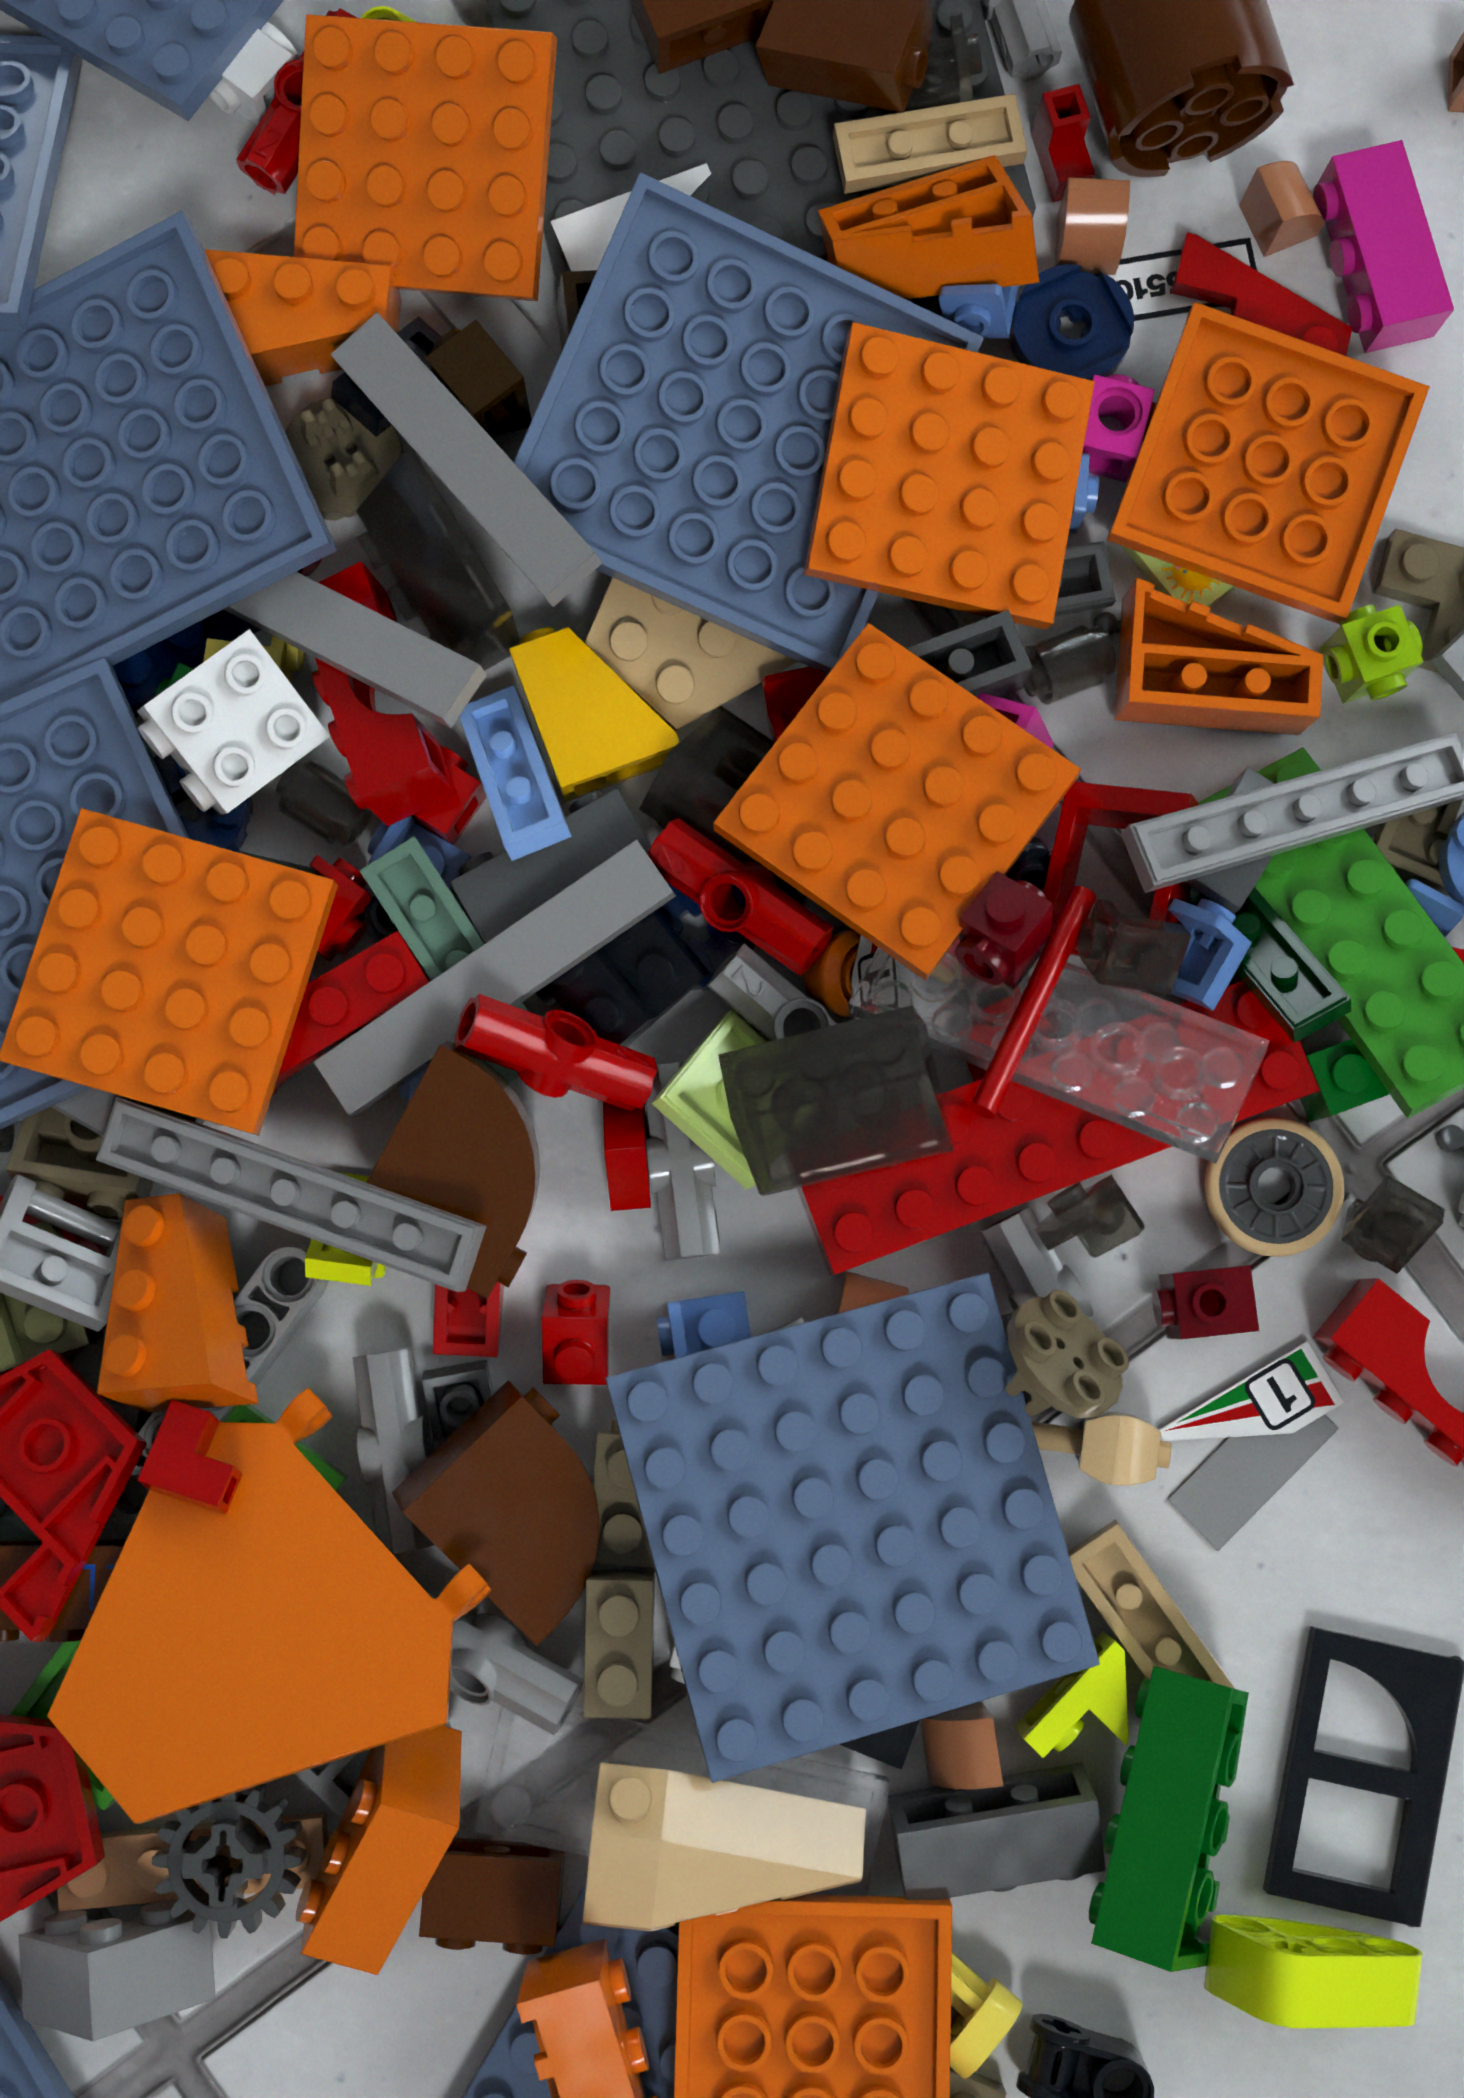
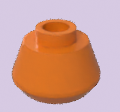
(831, 973)

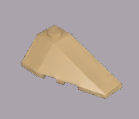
(694, 1848)

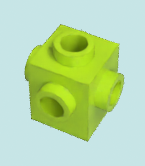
(1372, 653)

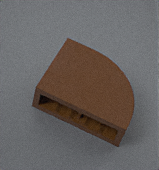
(848, 49)
(469, 1153)
(512, 1507)

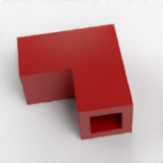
(1060, 138)
(626, 1158)
(179, 1460)

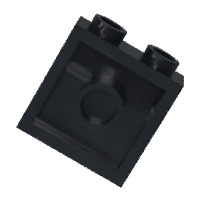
(629, 980)

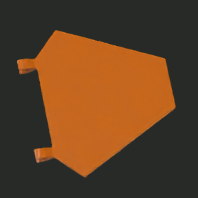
(254, 1635)

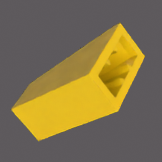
(587, 715)

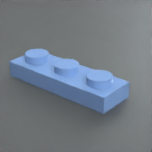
(513, 773)

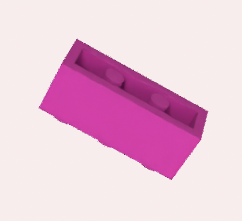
(1382, 247)

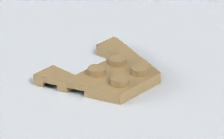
(675, 657)

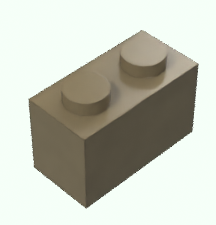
(619, 1644)

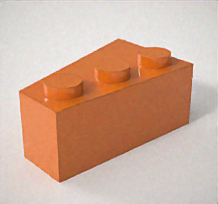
(936, 232)
(301, 307)
(1208, 671)
(174, 1311)
(383, 1850)
(582, 2024)

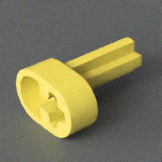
(983, 2018)

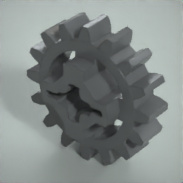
(226, 1888)

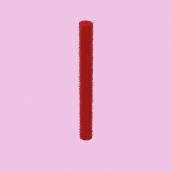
(1032, 1003)

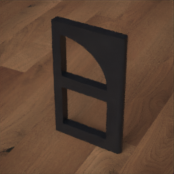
(1428, 1697)

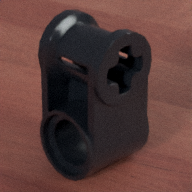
(1075, 2061)

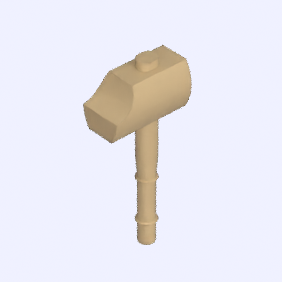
(1110, 1447)

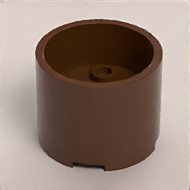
(1179, 77)

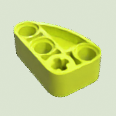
(1312, 1973)

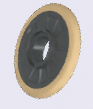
(1313, 1177)

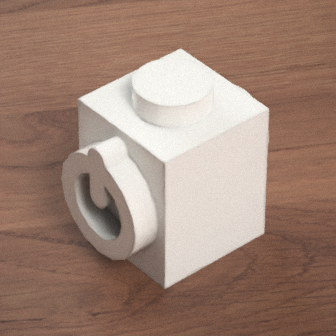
(250, 77)

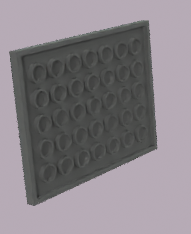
(762, 143)

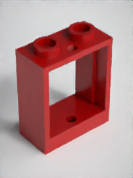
(1113, 808)

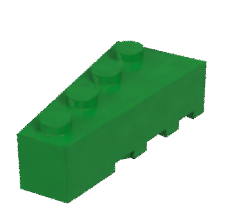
(1169, 1822)

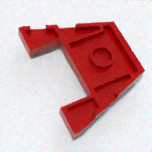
(1221, 279)
(62, 1475)
(45, 1813)

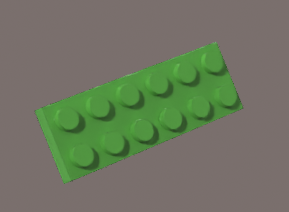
(1379, 949)

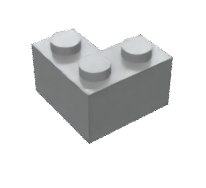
(114, 1973)

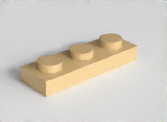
(927, 141)
(1140, 1607)

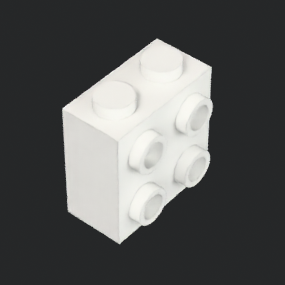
(231, 725)

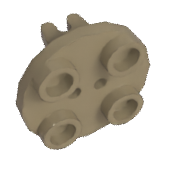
(328, 432)
(1063, 1358)

